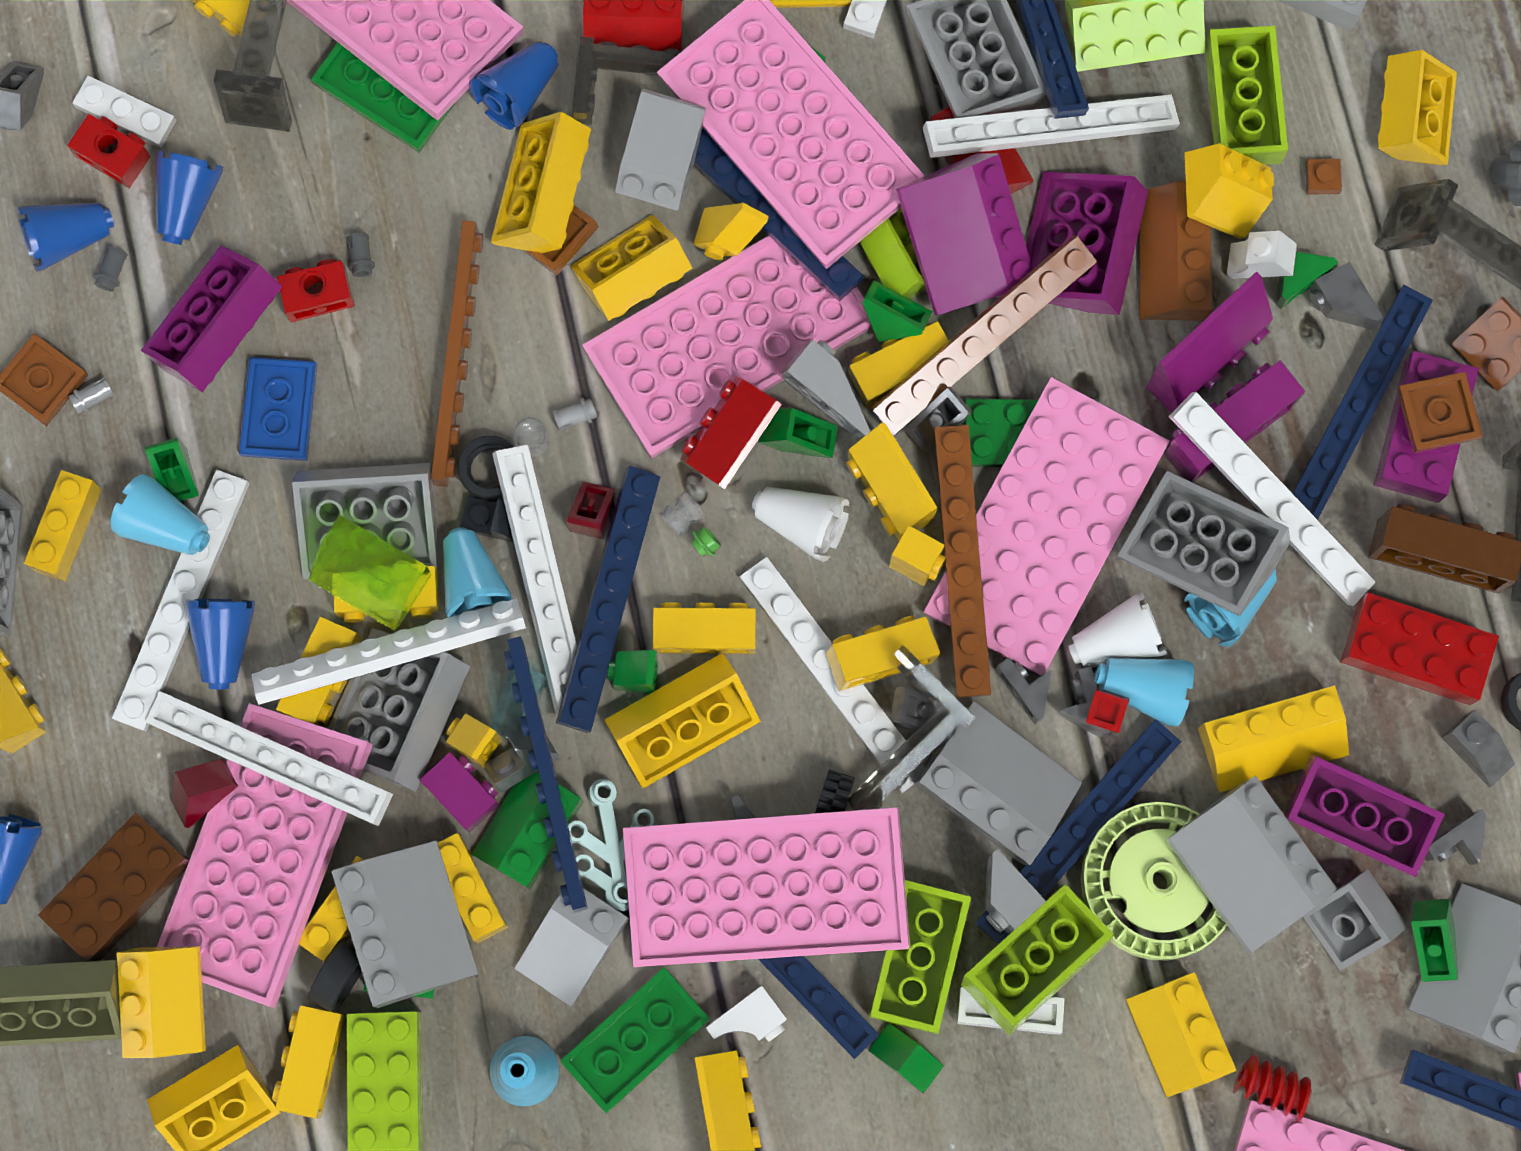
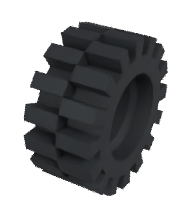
(835, 792)

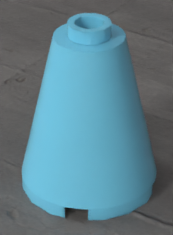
(158, 518)
(469, 574)
(1221, 623)
(1152, 685)
(539, 1075)

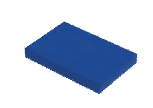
(278, 409)

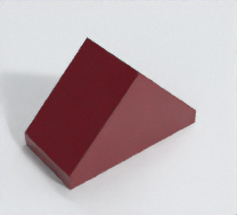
(590, 510)
(200, 789)

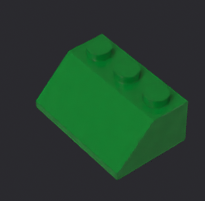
(517, 835)

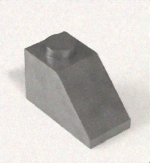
(18, 94)
(1345, 298)
(1480, 747)

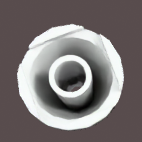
(803, 518)
(1121, 633)

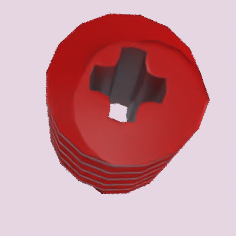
(1274, 1086)

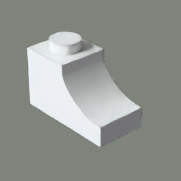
(1265, 252)
(753, 1015)

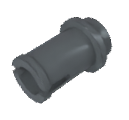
(360, 255)
(110, 269)

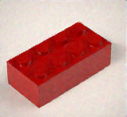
(1419, 649)

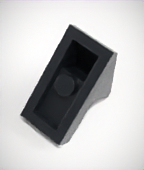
(487, 518)

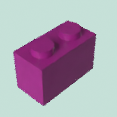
(460, 792)

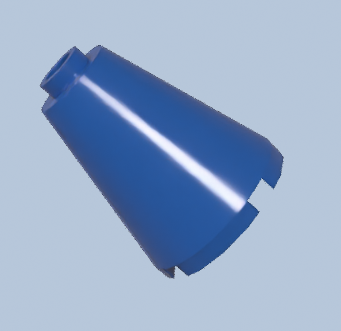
(515, 84)
(182, 194)
(62, 230)
(219, 637)
(17, 843)

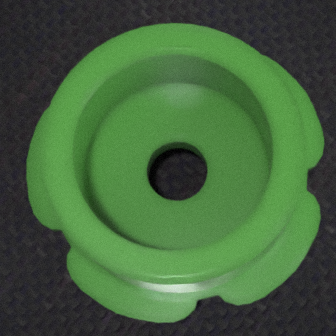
(705, 541)

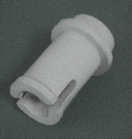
(90, 395)
(575, 414)

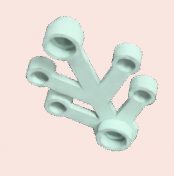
(612, 851)

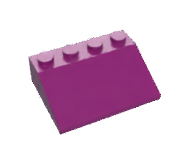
(1105, 217)
(965, 232)
(1213, 345)

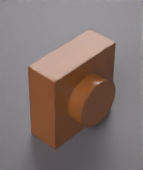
(1323, 176)

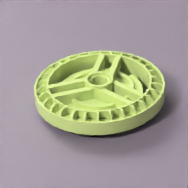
(1132, 881)

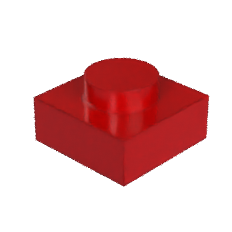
(1107, 710)

